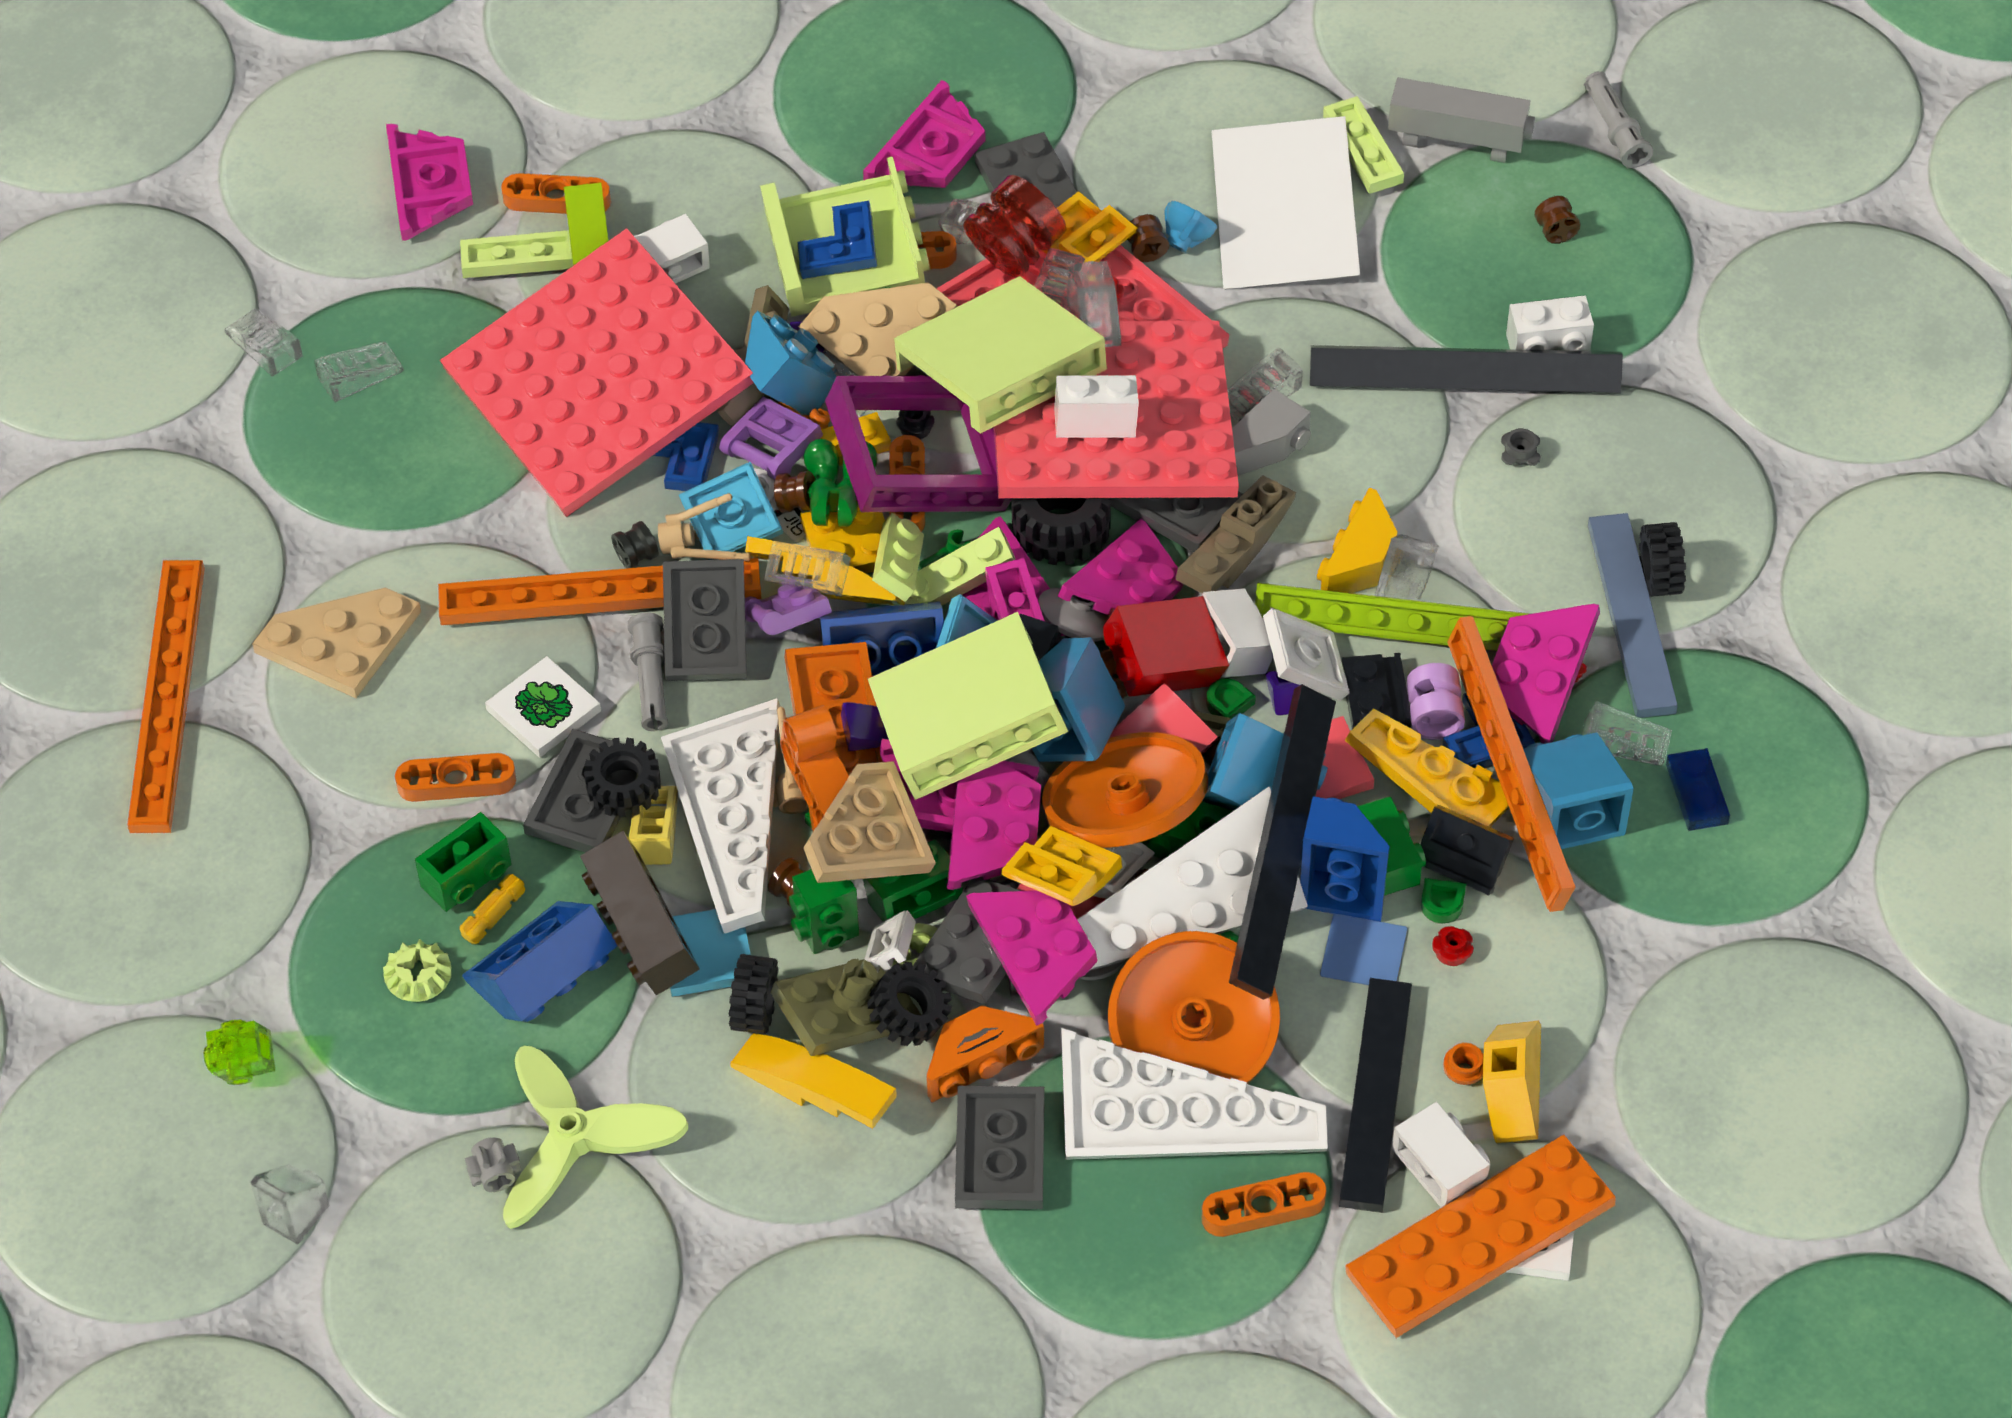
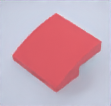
(1170, 715)
(1346, 769)

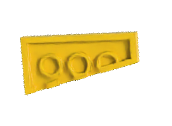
(1428, 771)

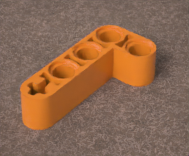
(811, 755)

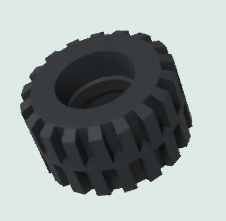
(1061, 535)

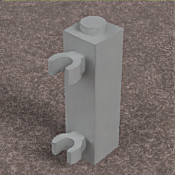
(1460, 116)

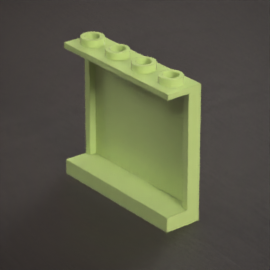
(811, 217)
(1002, 351)
(966, 706)

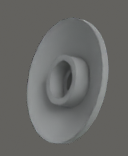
(1073, 618)

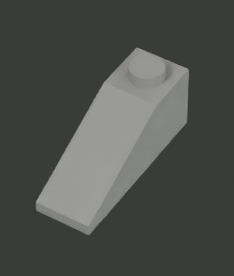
(1270, 432)

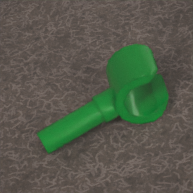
(953, 543)

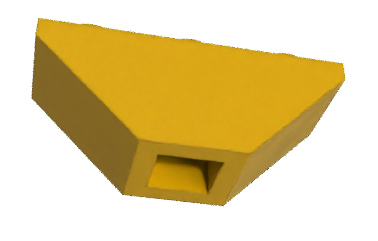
(1360, 548)
(1513, 1080)

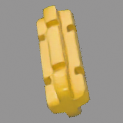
(492, 909)

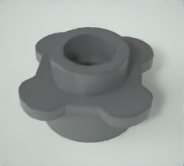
(1517, 440)

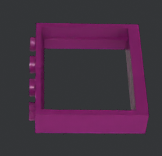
(909, 492)

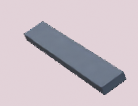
(1632, 616)

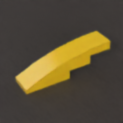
(857, 586)
(815, 1079)

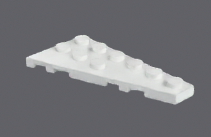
(727, 794)
(1190, 890)
(1156, 1107)

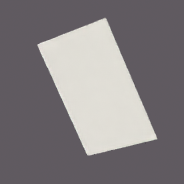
(1285, 203)

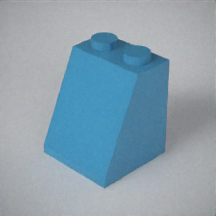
(1084, 698)
(1245, 762)
(1581, 788)

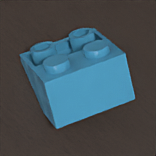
(788, 363)

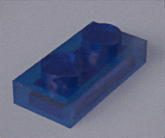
(1697, 789)

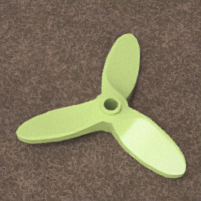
(576, 1132)

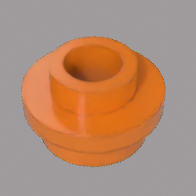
(1468, 1054)

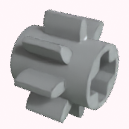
(493, 1164)

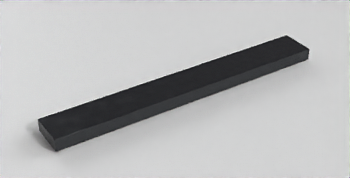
(1466, 368)
(1282, 843)

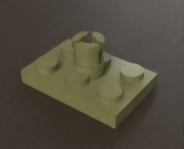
(832, 1006)

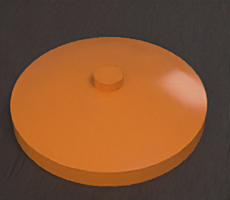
(1130, 792)
(1181, 1007)

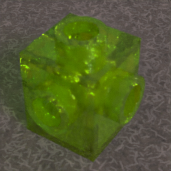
(239, 1051)

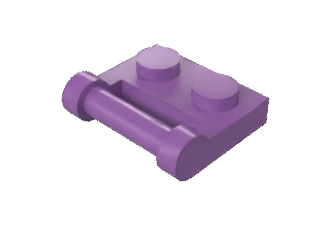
(776, 428)
(786, 609)

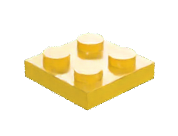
(857, 541)

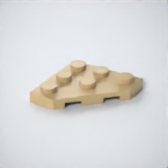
(863, 324)
(339, 639)
(869, 830)

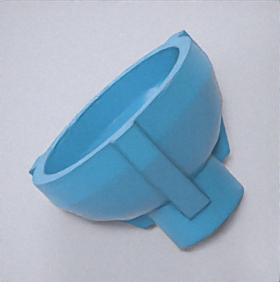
(1186, 226)

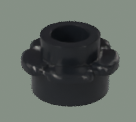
(915, 422)

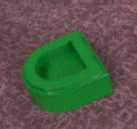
(1228, 698)
(1442, 900)

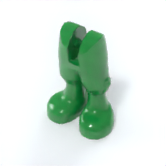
(826, 496)

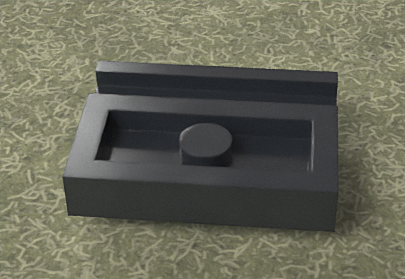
(1376, 684)
(1464, 849)

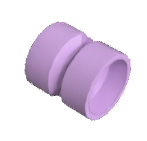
(1435, 700)

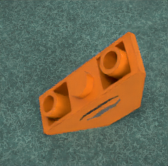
(979, 1047)

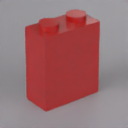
(1165, 644)

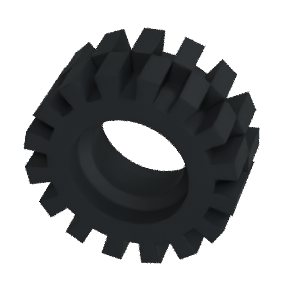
(1662, 558)
(626, 796)
(751, 996)
(896, 1018)

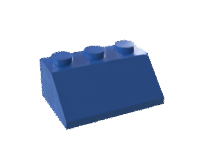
(891, 632)
(1343, 861)
(542, 960)

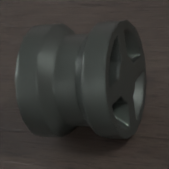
(635, 545)

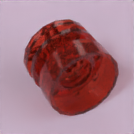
(1015, 226)

